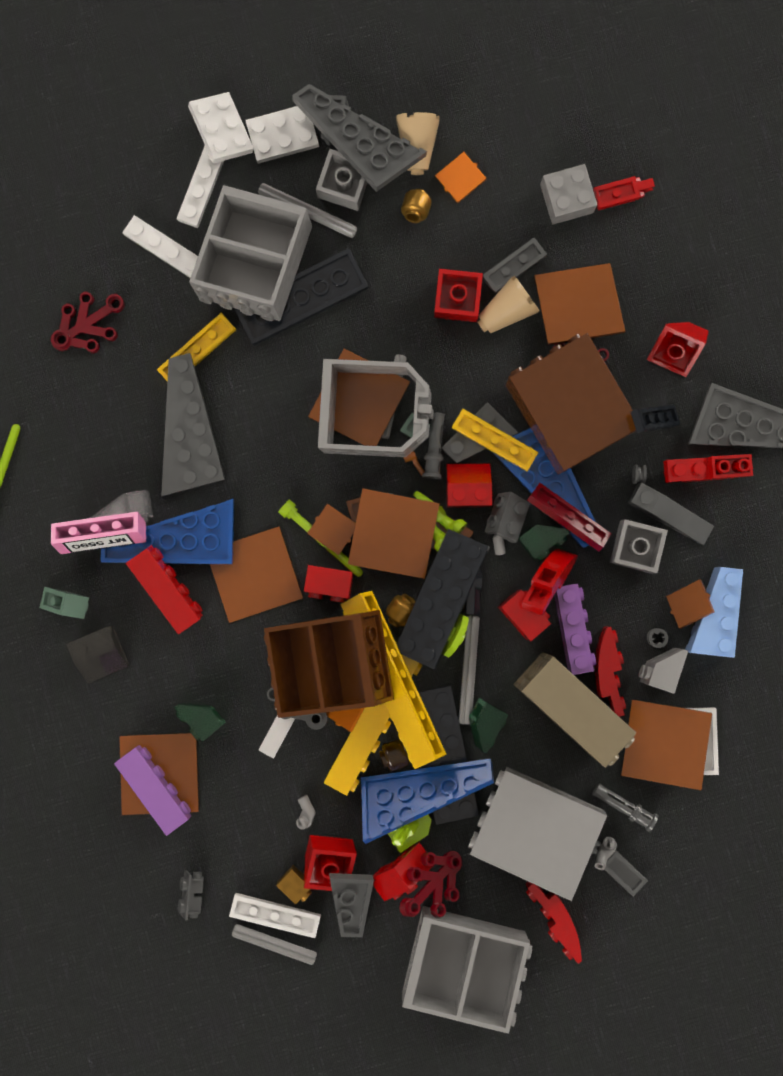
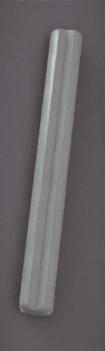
(314, 213)
(469, 669)

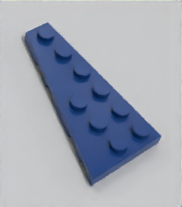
(543, 472)
(186, 539)
(408, 795)

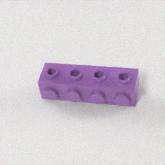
(573, 629)
(153, 789)

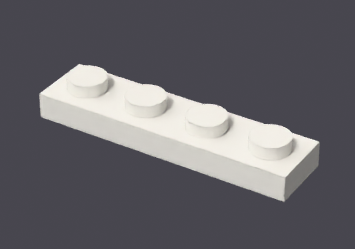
(199, 190)
(161, 246)
(275, 915)

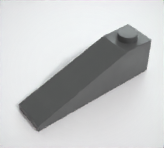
(669, 513)

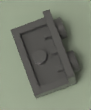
(507, 516)

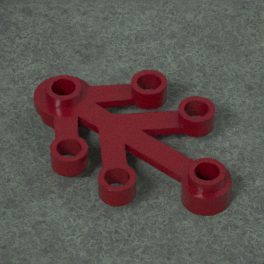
(85, 323)
(451, 864)

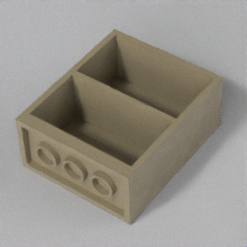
(575, 709)

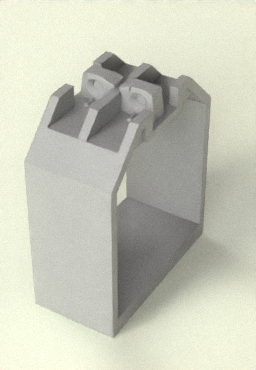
(422, 409)

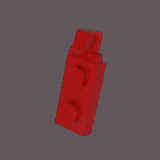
(621, 192)

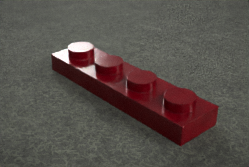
(569, 517)

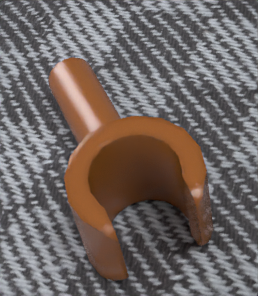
(412, 457)

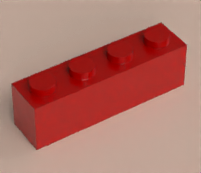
(165, 589)

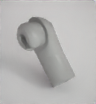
(499, 545)
(307, 814)
(605, 850)

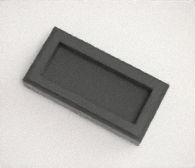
(625, 873)

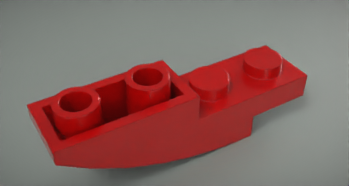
(708, 468)
(547, 580)
(607, 663)
(561, 924)

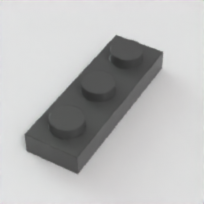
(514, 264)

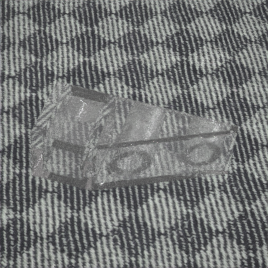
(129, 502)

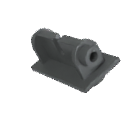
(189, 903)

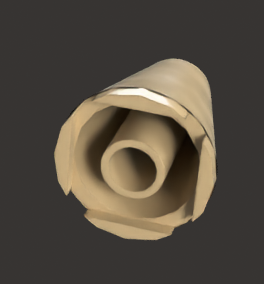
(421, 132)
(507, 307)

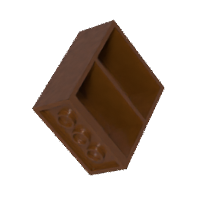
(571, 402)
(329, 664)

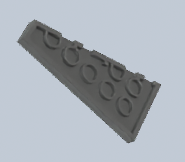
(363, 142)
(737, 420)
(189, 442)

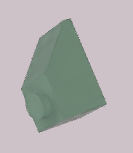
(64, 603)

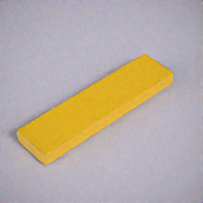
(203, 342)
(494, 440)

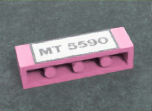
(98, 533)

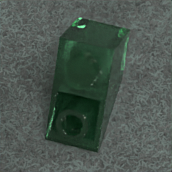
(541, 538)
(201, 718)
(485, 724)

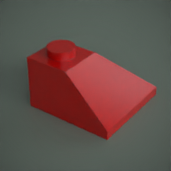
(678, 347)

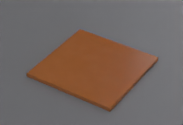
(579, 302)
(364, 403)
(393, 533)
(258, 577)
(667, 744)
(177, 759)

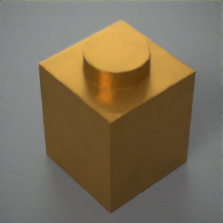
(293, 885)

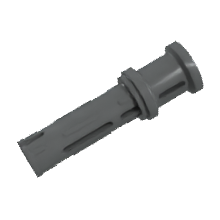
(434, 456)
(633, 811)

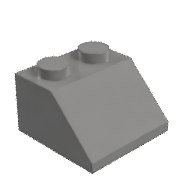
(664, 669)

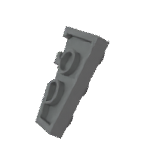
(462, 447)
(351, 901)

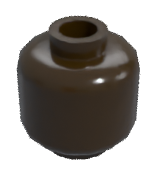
(394, 755)

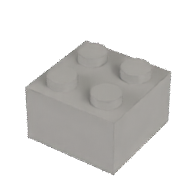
(340, 182)
(568, 194)
(638, 546)

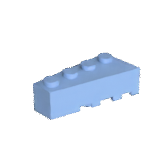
(718, 631)

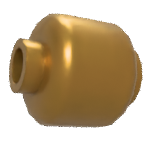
(416, 205)
(400, 610)

